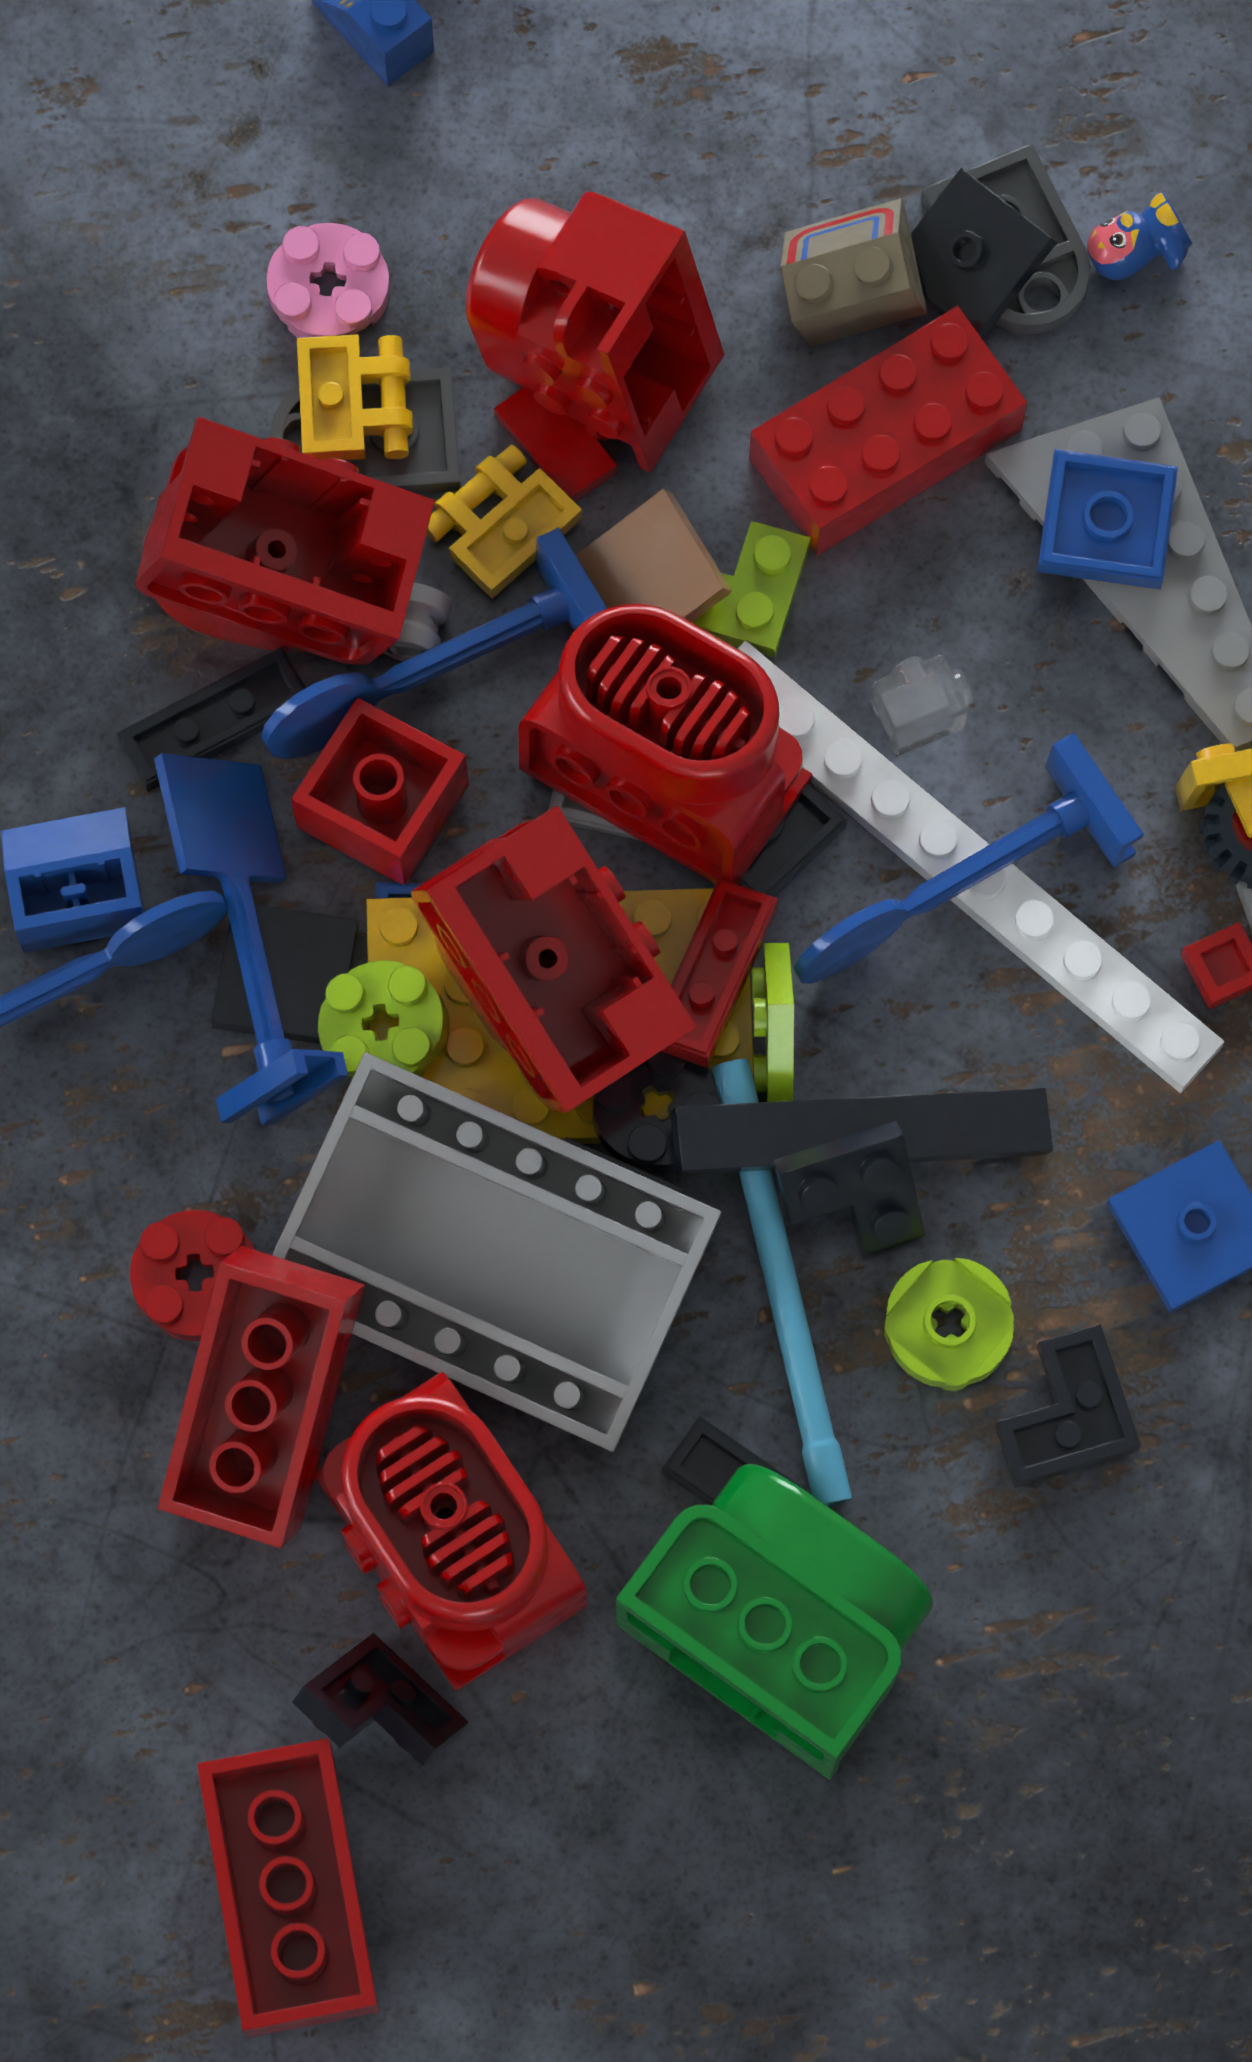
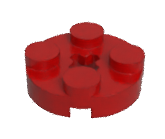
(164, 1251)

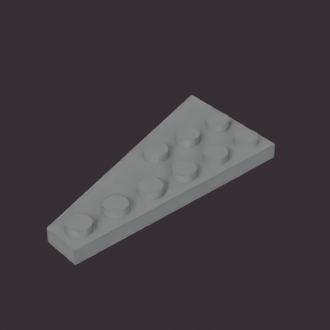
(1197, 618)

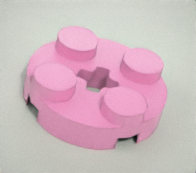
(319, 250)

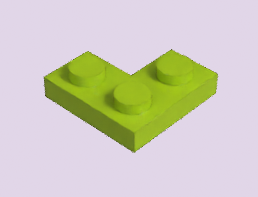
(760, 590)
(774, 1020)

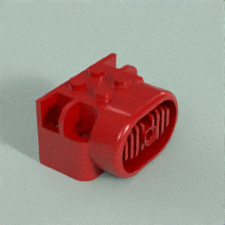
(596, 317)
(282, 547)
(666, 738)
(595, 996)
(465, 1582)

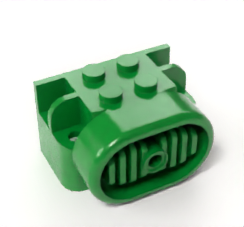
(778, 1612)

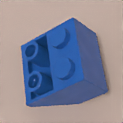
(71, 879)

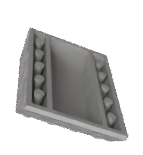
(497, 1249)

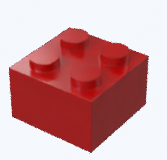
(380, 791)

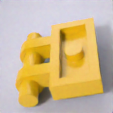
(333, 401)
(504, 540)

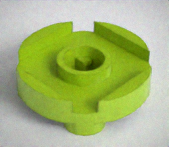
(376, 987)
(950, 1360)

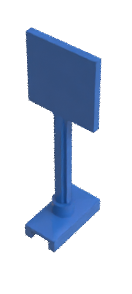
(228, 832)

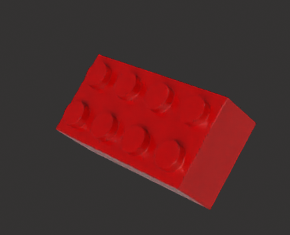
(887, 430)
(260, 1396)
(287, 1888)

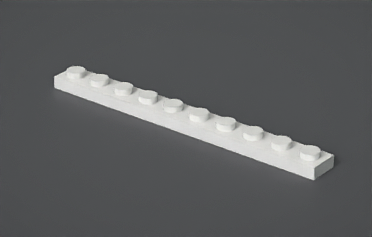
(1004, 904)

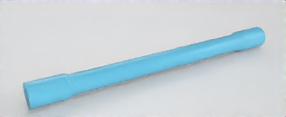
(820, 1448)

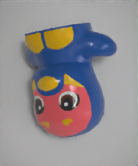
(1134, 239)

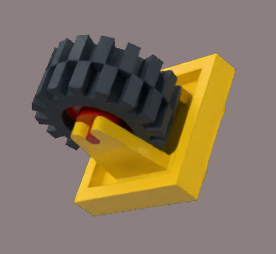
(1224, 785)

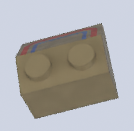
(852, 273)

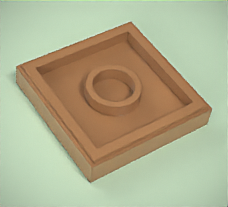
(655, 561)

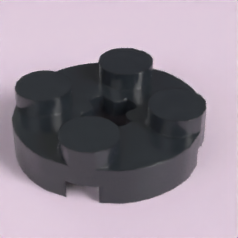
(648, 1140)

